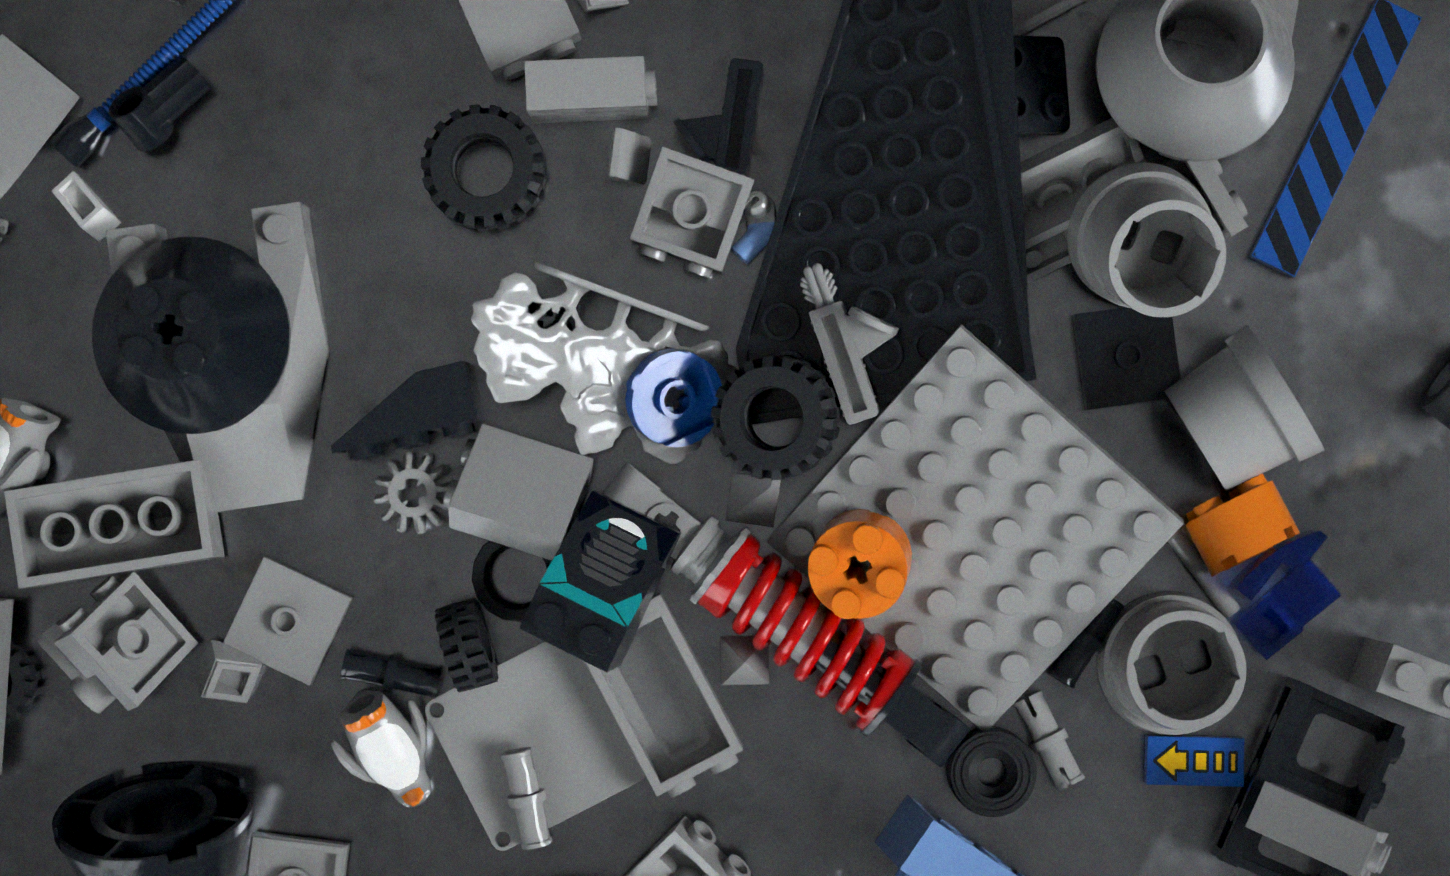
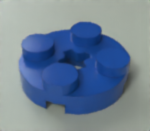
(650, 385)

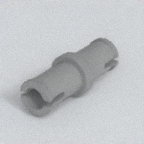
(1049, 740)
(526, 798)

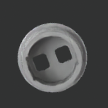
(1129, 276)
(1243, 412)
(1159, 627)

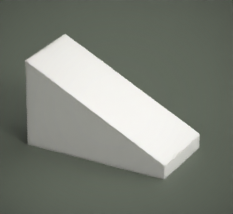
(85, 206)

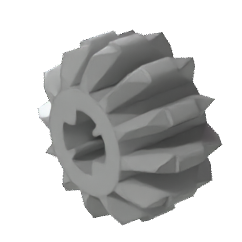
(402, 481)

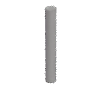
(1211, 585)

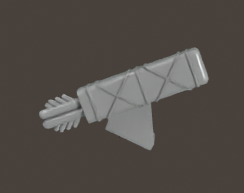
(845, 343)

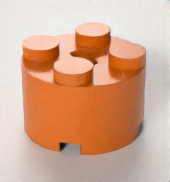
(1240, 527)
(849, 589)

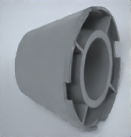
(1181, 114)

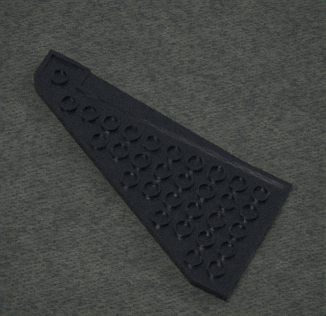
(903, 196)

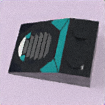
(601, 582)

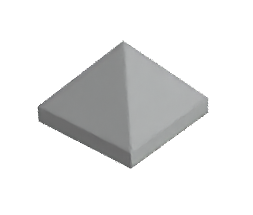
(742, 662)

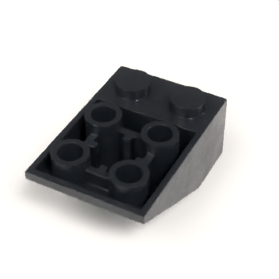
(425, 404)

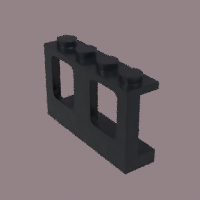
(1277, 763)

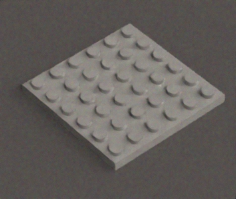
(1007, 519)

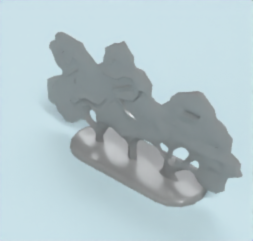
(585, 361)

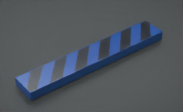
(1335, 137)

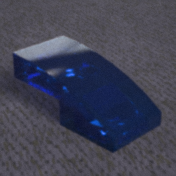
(1288, 555)
(1286, 609)

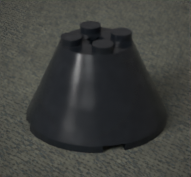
(230, 341)

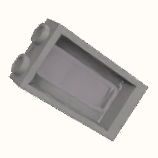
(668, 706)

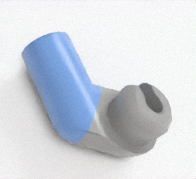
(760, 219)

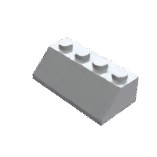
(113, 524)

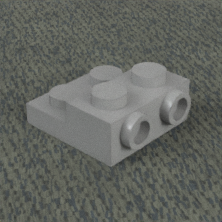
(691, 212)
(125, 639)
(689, 851)

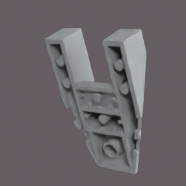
(270, 449)

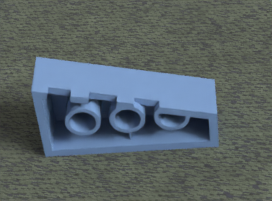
(934, 848)

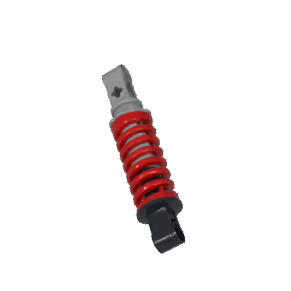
(735, 578)

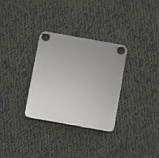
(540, 703)

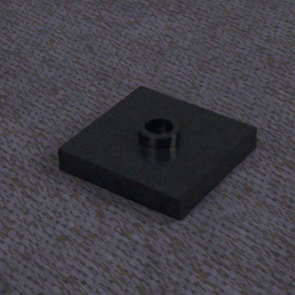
(1125, 357)

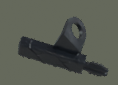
(730, 135)

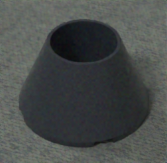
(157, 822)

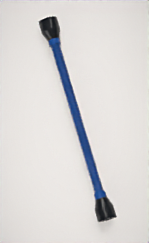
(81, 136)

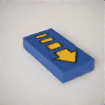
(1194, 760)

